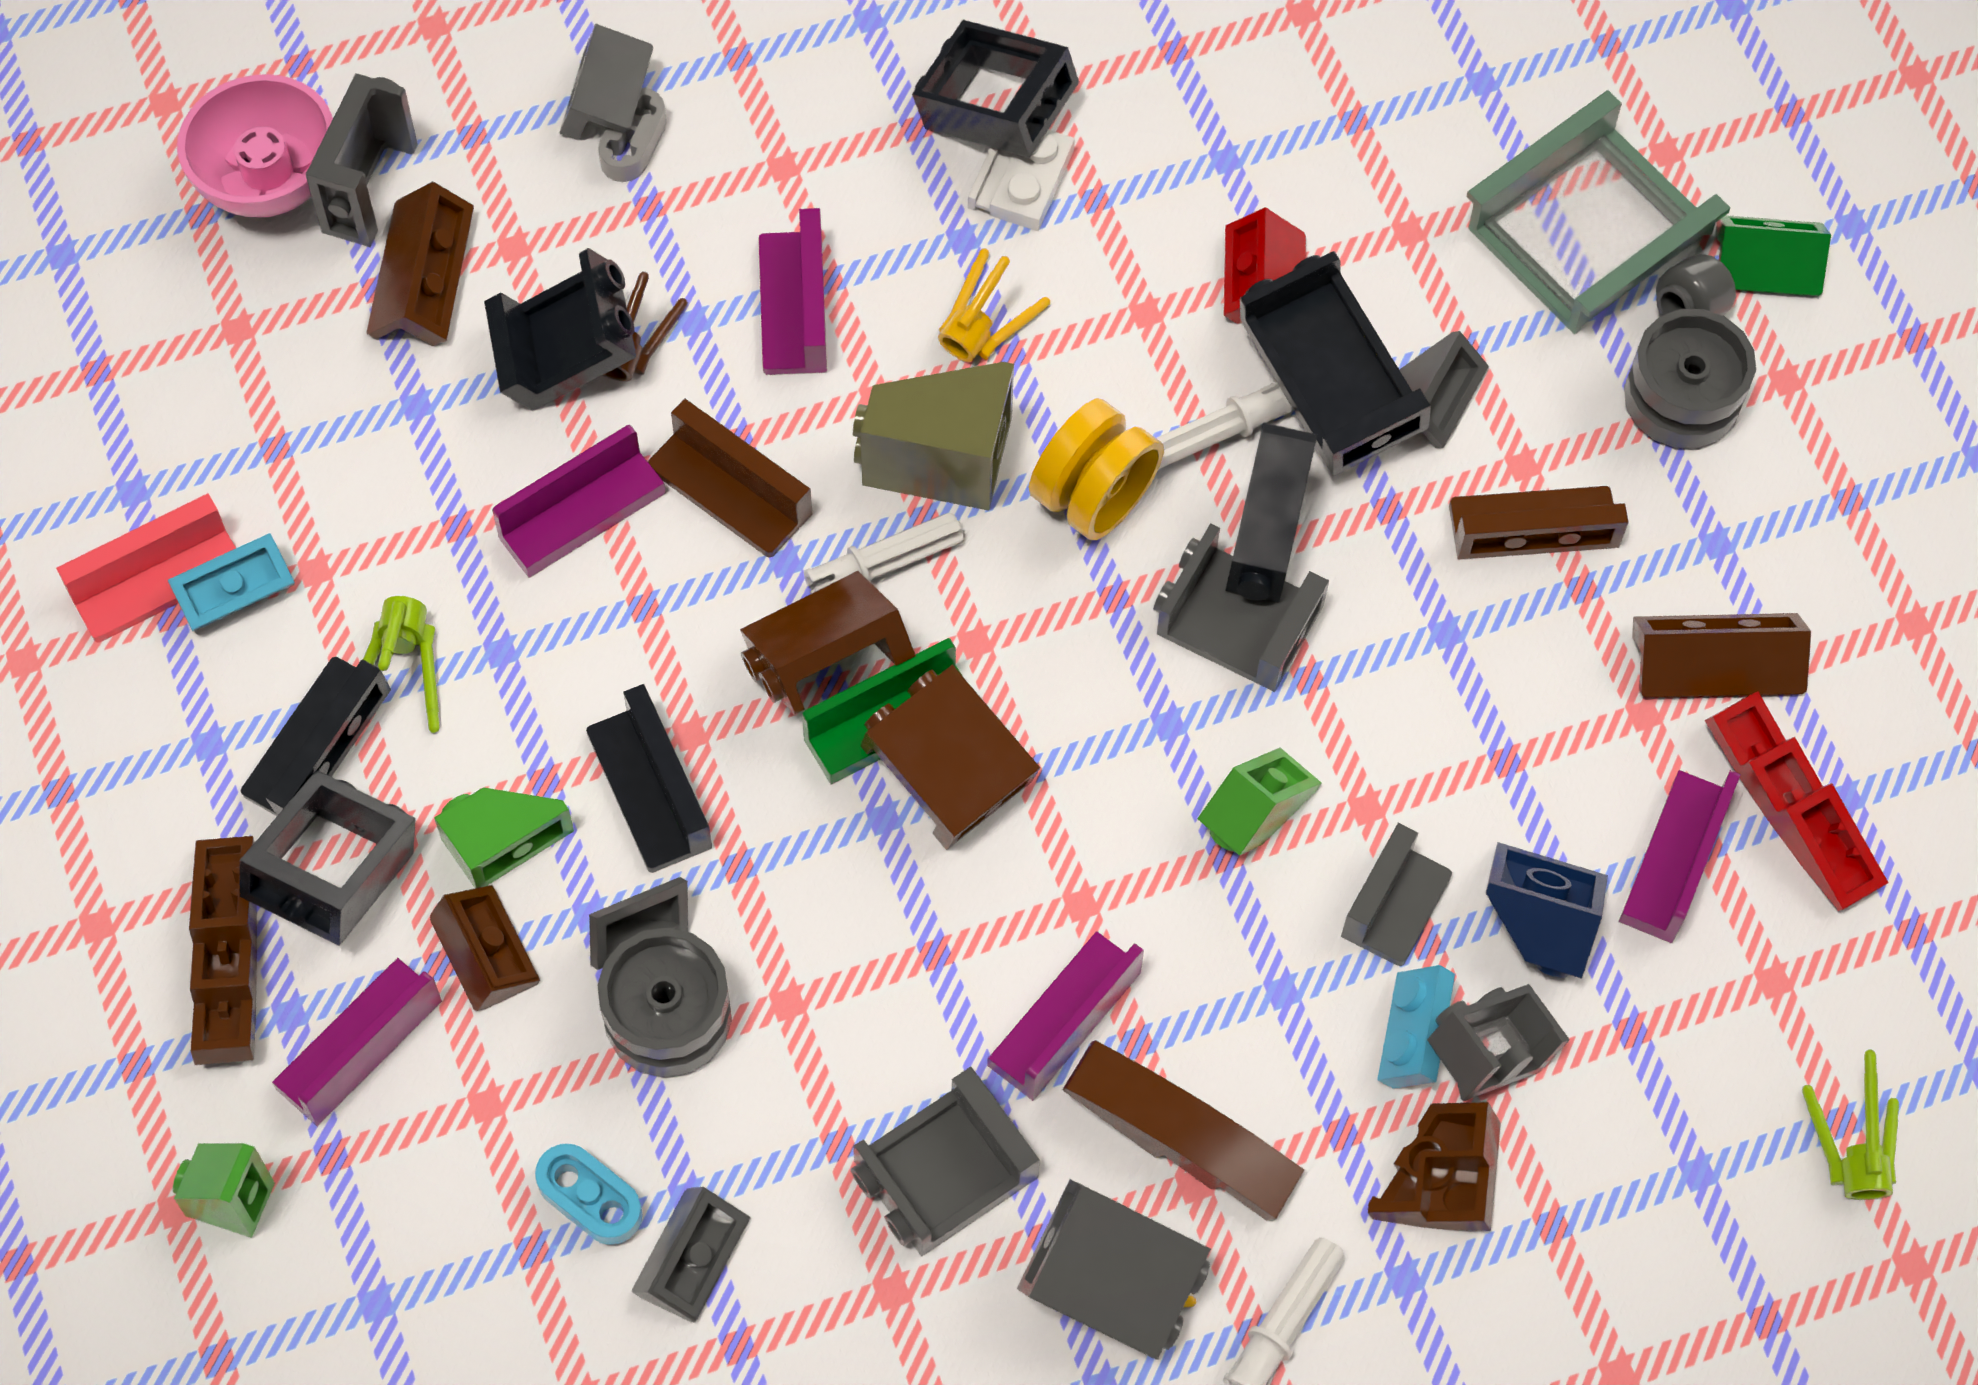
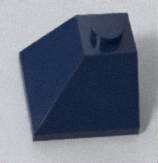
(1547, 908)

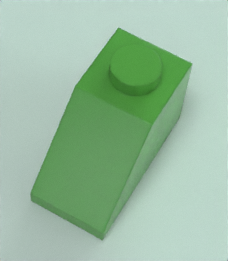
(1257, 800)
(500, 830)
(224, 1186)

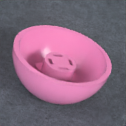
(253, 144)

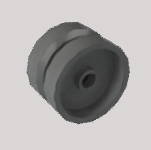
(1689, 378)
(665, 1002)

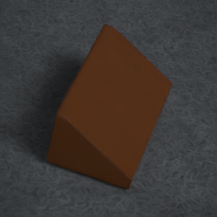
(482, 946)

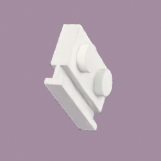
(1020, 186)

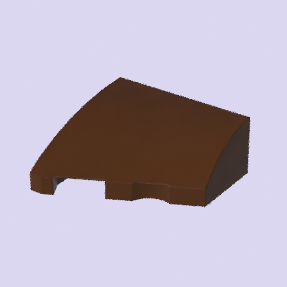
(1446, 1171)

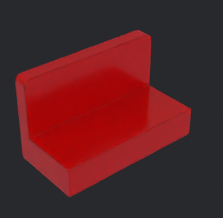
(1257, 250)

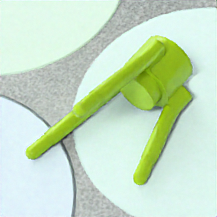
(399, 631)
(1869, 1167)

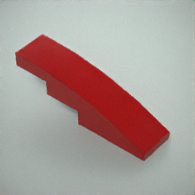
(1796, 803)

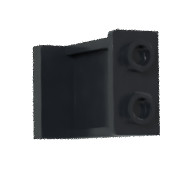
(1332, 363)

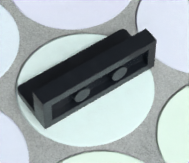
(317, 732)
(650, 783)

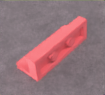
(130, 575)

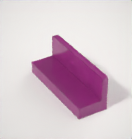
(793, 298)
(577, 501)
(1677, 855)
(1065, 1014)
(358, 1040)

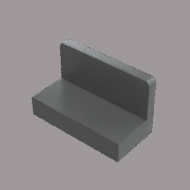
(607, 82)
(1396, 899)

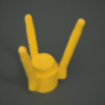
(967, 327)

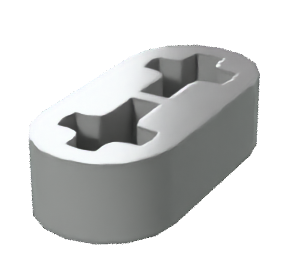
(641, 139)

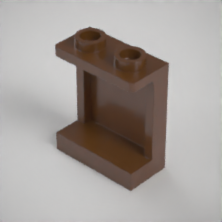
(820, 633)
(950, 753)

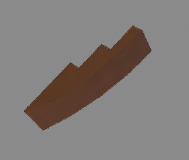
(222, 955)
(1184, 1129)

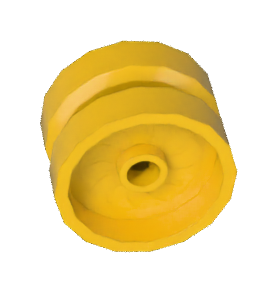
(1096, 469)

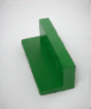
(836, 725)

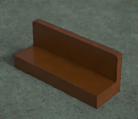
(421, 264)
(731, 480)
(1537, 522)
(1722, 654)

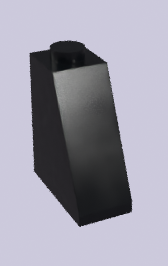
(1271, 513)

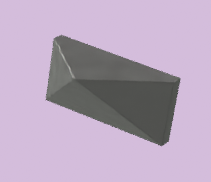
(1448, 378)
(651, 909)

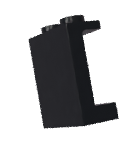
(561, 334)

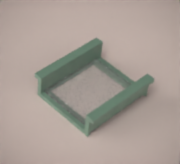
(1585, 215)

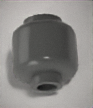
(1696, 284)

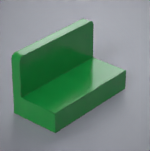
(1774, 254)

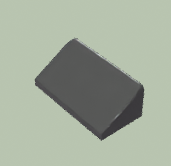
(691, 1253)

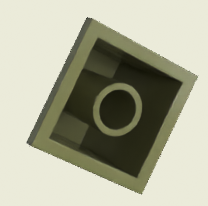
(937, 434)

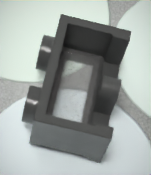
(1496, 1040)

